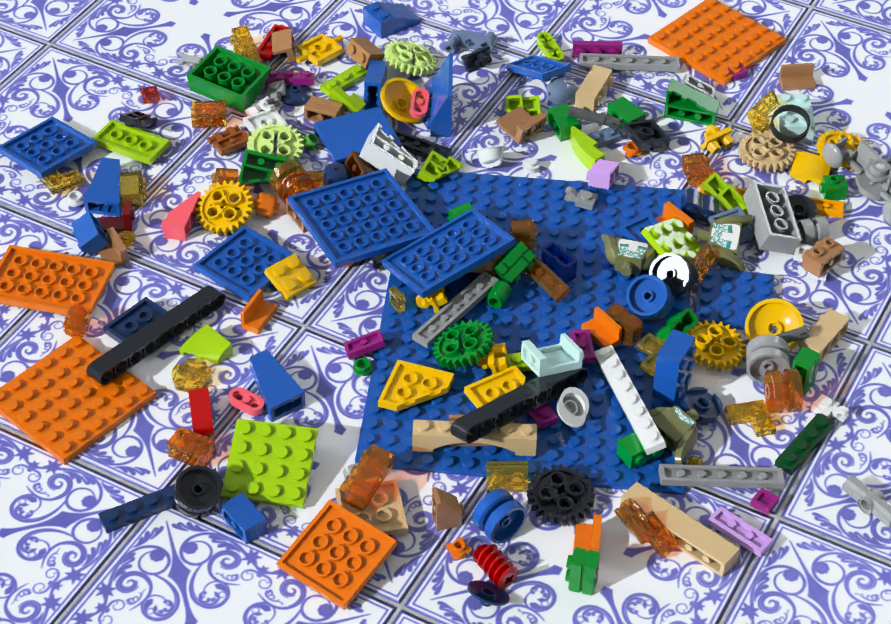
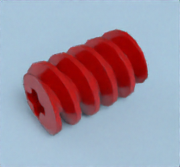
(495, 565)

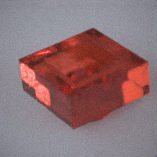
(149, 94)

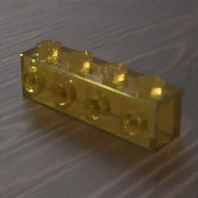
(243, 43)

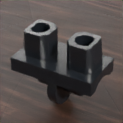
(477, 59)

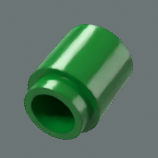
(499, 294)

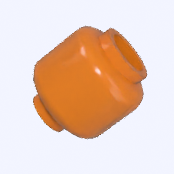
(265, 204)

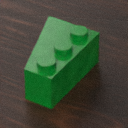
(690, 104)

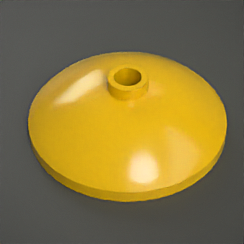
(397, 97)
(772, 314)

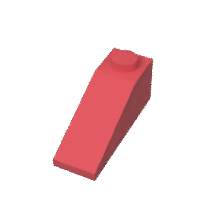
(181, 219)

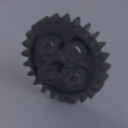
(560, 495)

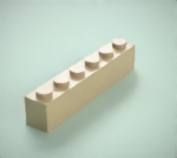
(691, 535)

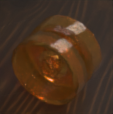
(783, 390)

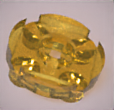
(195, 366)

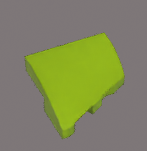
(351, 103)
(529, 104)
(437, 167)
(207, 345)

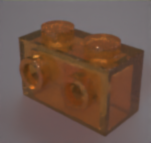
(209, 114)
(191, 447)

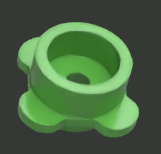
(310, 141)

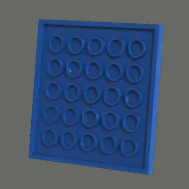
(360, 217)

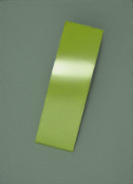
(585, 148)
(724, 192)

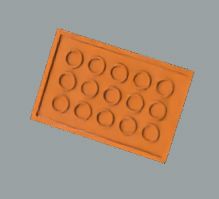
(51, 280)

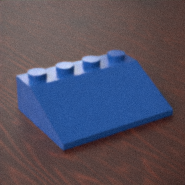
(440, 105)

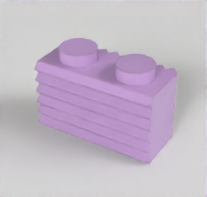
(603, 174)

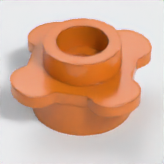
(632, 150)
(459, 548)

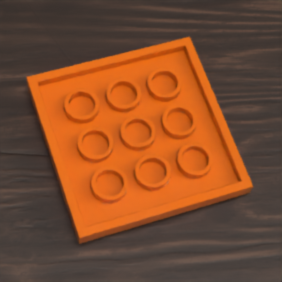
(337, 554)

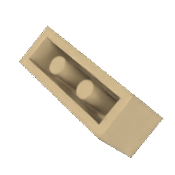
(594, 88)
(825, 333)

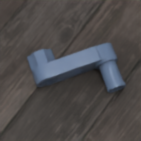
(463, 39)

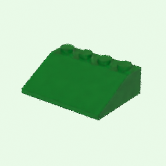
(228, 78)

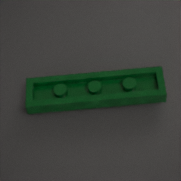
(804, 444)

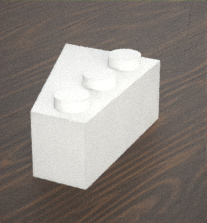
(384, 153)

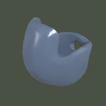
(559, 92)

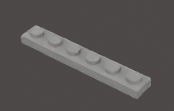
(630, 62)
(454, 310)
(721, 476)

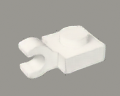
(259, 106)
(829, 408)

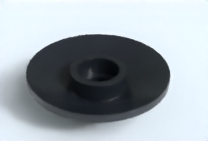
(804, 206)

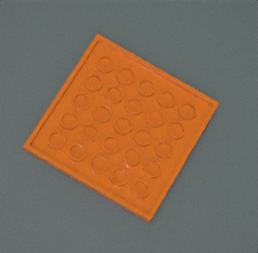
(714, 38)
(64, 406)

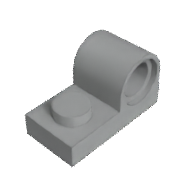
(699, 85)

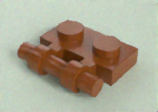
(229, 140)

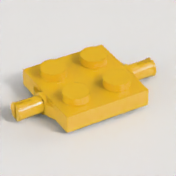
(320, 49)

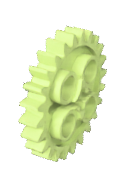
(410, 58)
(289, 141)

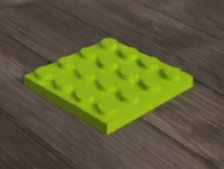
(270, 463)

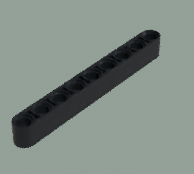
(155, 335)
(515, 404)

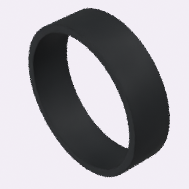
(790, 139)

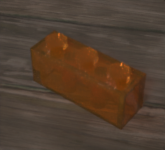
(366, 477)

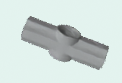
(868, 499)

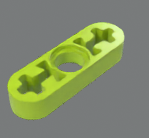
(551, 43)

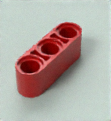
(201, 411)

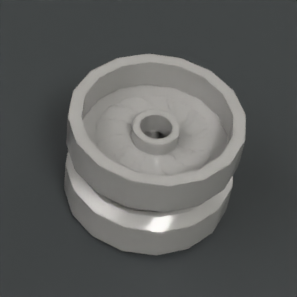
(765, 354)

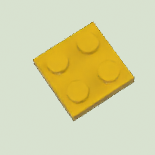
(290, 276)

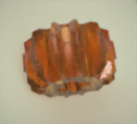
(77, 321)

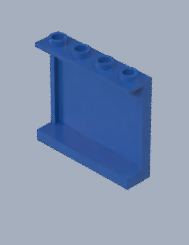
(350, 132)

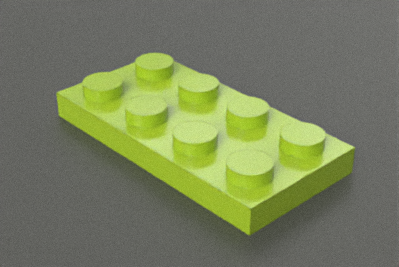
(131, 142)

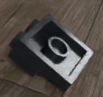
(647, 135)

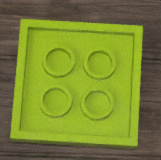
(672, 237)

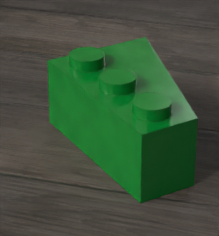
(258, 167)

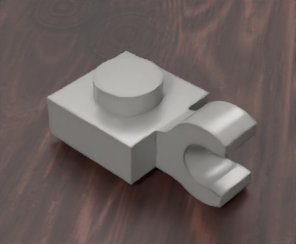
(193, 60)
(276, 91)
(583, 199)

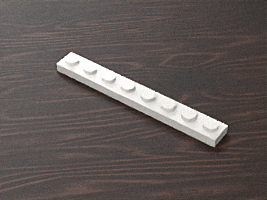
(630, 400)

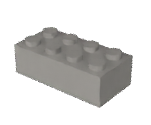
(772, 217)

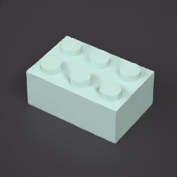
(792, 123)

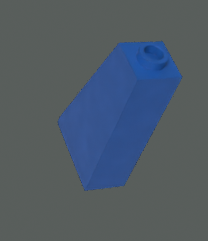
(374, 80)
(104, 191)
(275, 386)

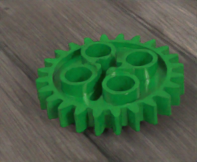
(451, 346)

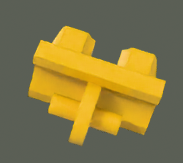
(714, 136)
(435, 299)
(492, 360)

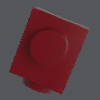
(120, 223)

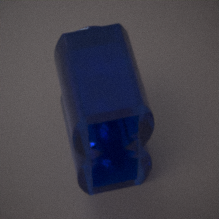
(559, 261)

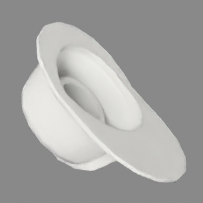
(490, 156)
(573, 407)

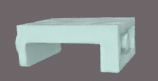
(552, 358)

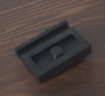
(135, 118)

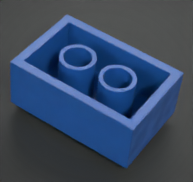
(674, 366)

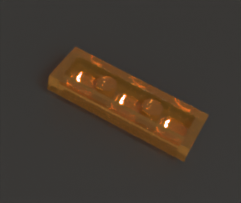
(548, 280)

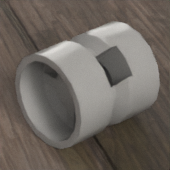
(813, 229)

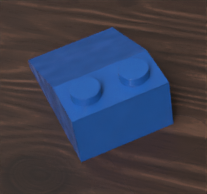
(388, 18)

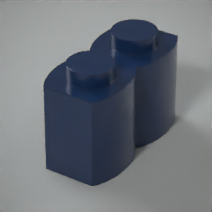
(699, 205)

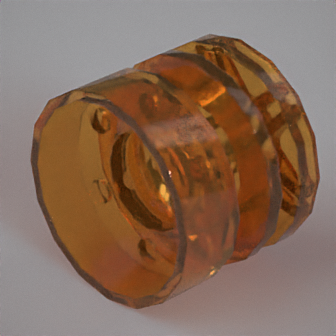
(290, 179)

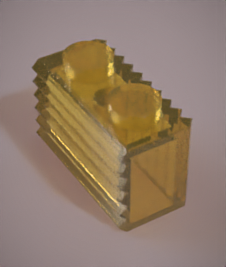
(132, 188)

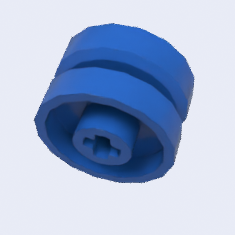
(642, 289)
(499, 516)

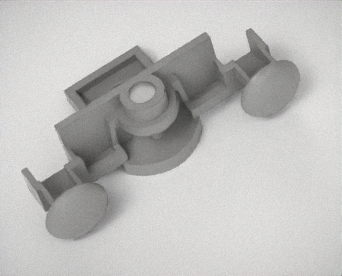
(873, 172)

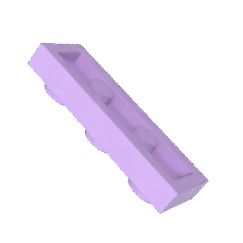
(740, 531)

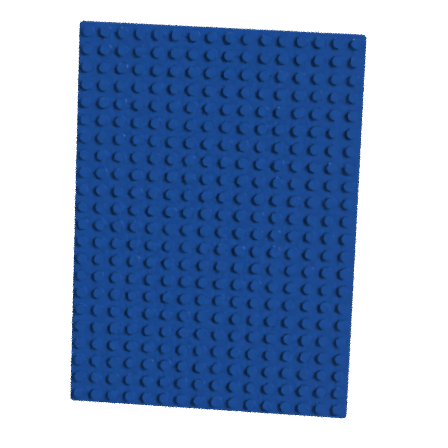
(532, 317)

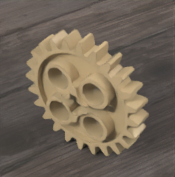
(766, 152)

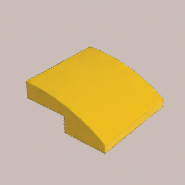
(809, 167)

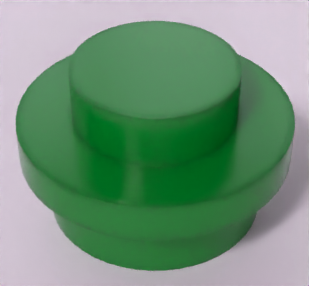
(362, 367)

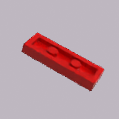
(265, 48)

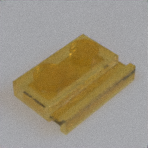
(507, 475)

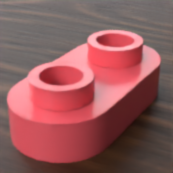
(419, 106)
(246, 401)

